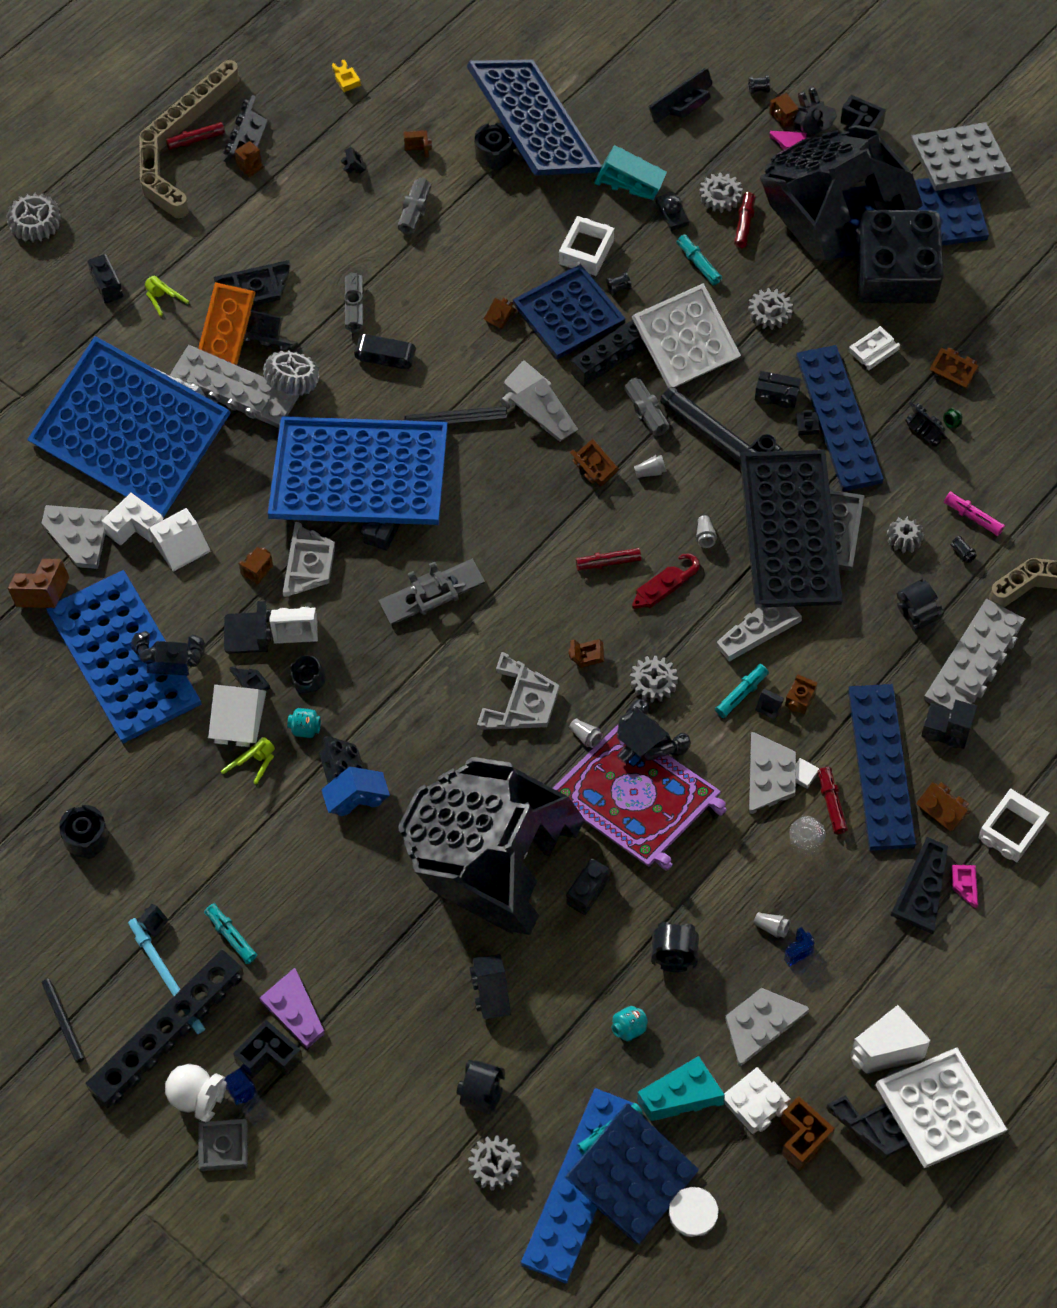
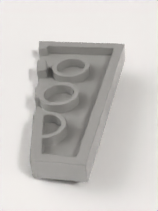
(756, 629)

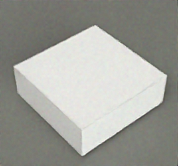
(805, 773)

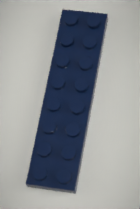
(839, 418)
(881, 767)

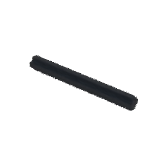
(461, 415)

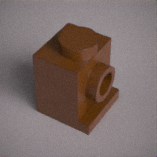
(783, 109)
(249, 159)
(256, 564)
(801, 694)

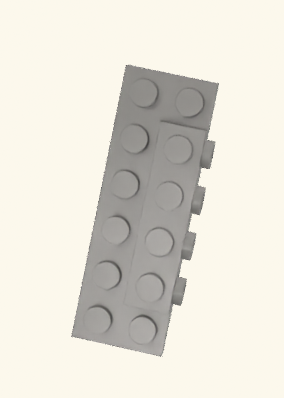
(233, 386)
(976, 656)

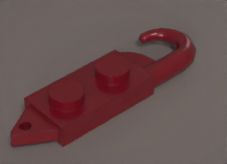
(664, 583)

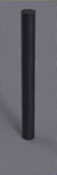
(62, 1020)

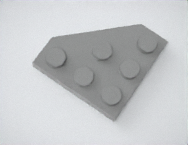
(77, 532)

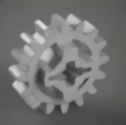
(720, 192)
(770, 308)
(653, 679)
(503, 1159)

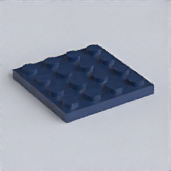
(569, 311)
(631, 1173)

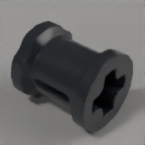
(759, 84)
(613, 288)

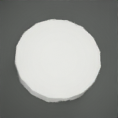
(693, 1212)

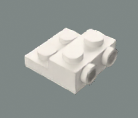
(756, 1101)

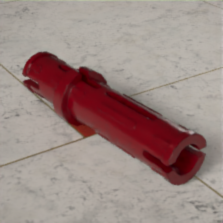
(217, 129)
(746, 213)
(583, 562)
(830, 793)

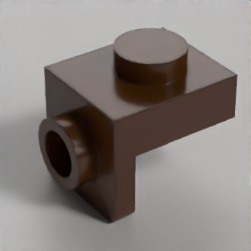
(417, 141)
(499, 312)
(586, 653)

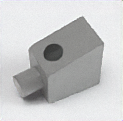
(518, 380)

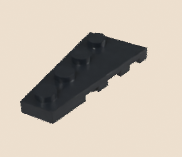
(921, 892)

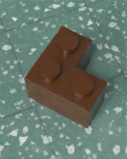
(41, 588)
(809, 1131)

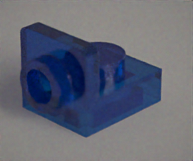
(797, 951)
(239, 1086)

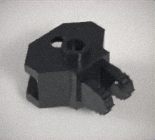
(813, 115)

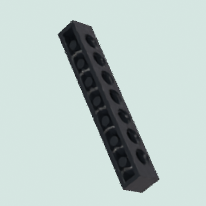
(220, 965)

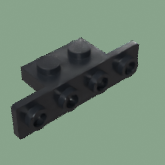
(684, 97)
(248, 128)
(267, 330)

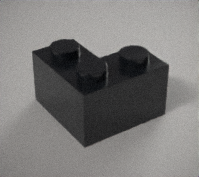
(862, 113)
(949, 725)
(490, 981)
(267, 1046)

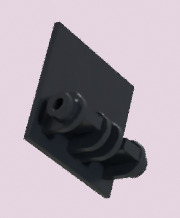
(931, 426)

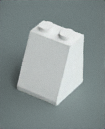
(236, 714)
(889, 1043)

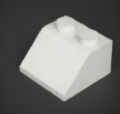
(179, 539)
(294, 625)

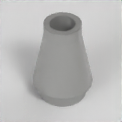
(651, 467)
(706, 534)
(588, 734)
(773, 924)

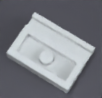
(874, 348)

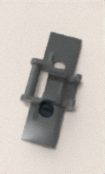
(429, 586)

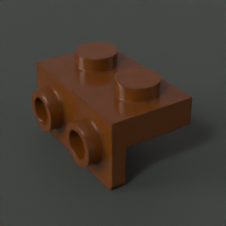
(596, 463)
(944, 806)

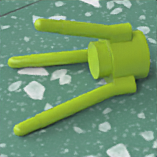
(158, 288)
(260, 751)

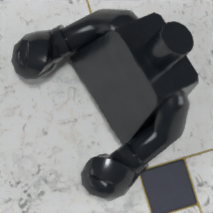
(166, 656)
(646, 738)

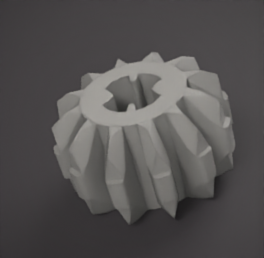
(905, 535)

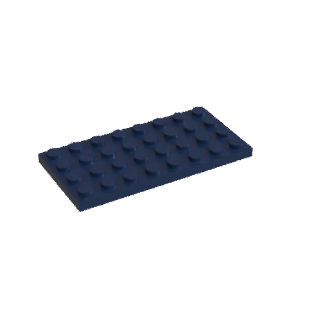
(534, 117)
(957, 207)

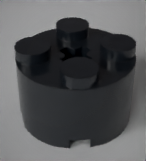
(493, 146)
(919, 604)
(84, 831)
(675, 947)
(481, 1086)

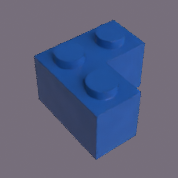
(354, 788)

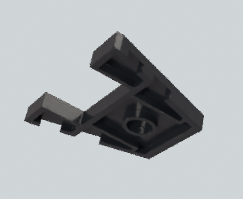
(875, 1127)

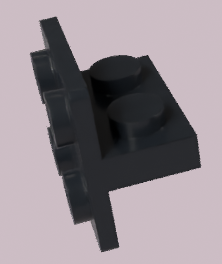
(338, 757)

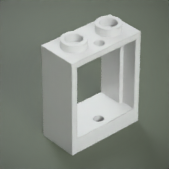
(573, 258)
(1025, 809)

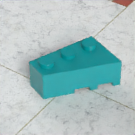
(630, 173)
(681, 1091)

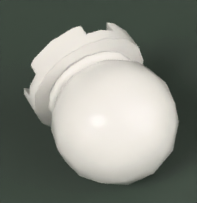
(192, 1090)

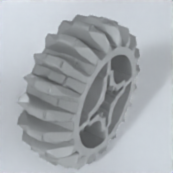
(33, 217)
(291, 373)

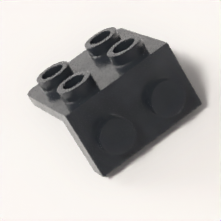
(248, 631)

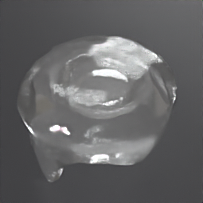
(806, 836)

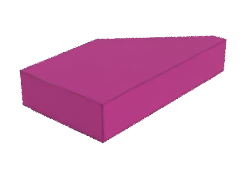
(787, 139)
(965, 883)

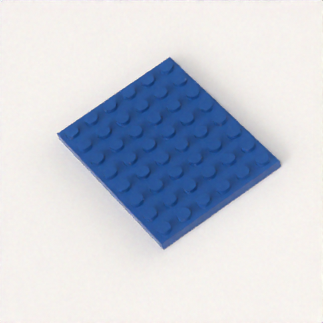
(129, 426)
(358, 470)

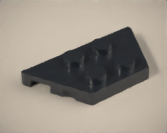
(265, 281)

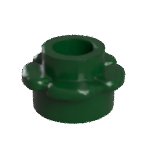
(953, 418)

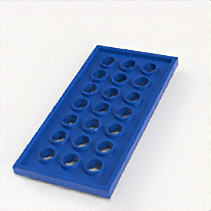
(97, 678)

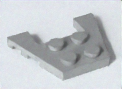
(529, 702)

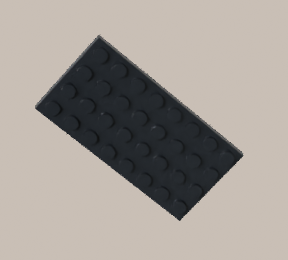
(790, 529)

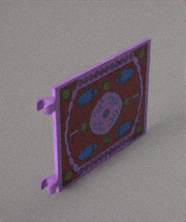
(638, 803)

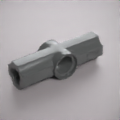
(414, 206)
(353, 302)
(646, 407)

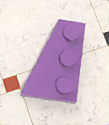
(293, 1008)

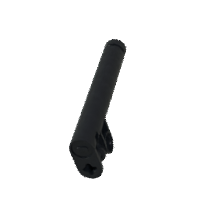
(713, 429)

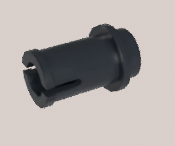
(962, 548)

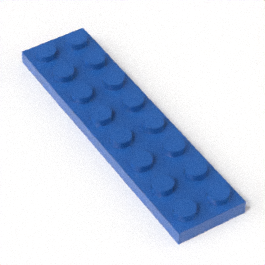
(567, 1211)

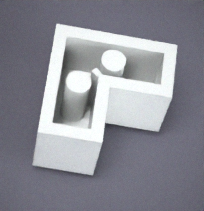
(130, 517)

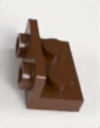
(954, 367)

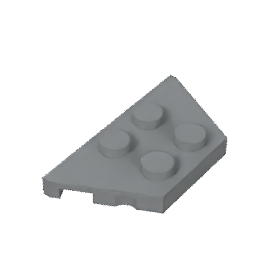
(308, 561)
(770, 773)
(761, 1021)

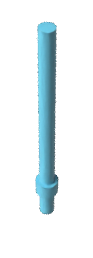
(144, 940)

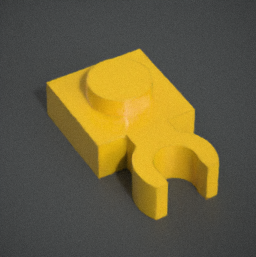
(346, 77)

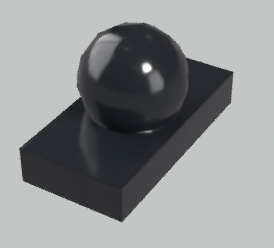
(672, 211)

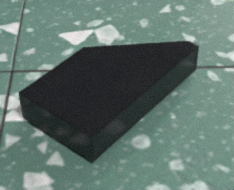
(250, 678)

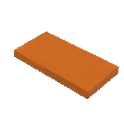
(226, 322)

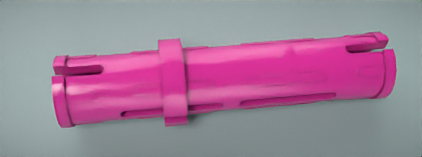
(954, 501)

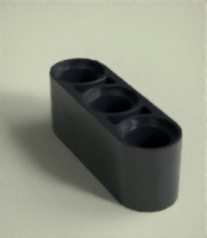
(385, 351)

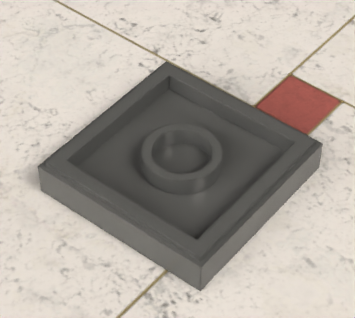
(223, 1145)

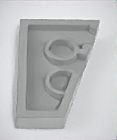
(545, 408)

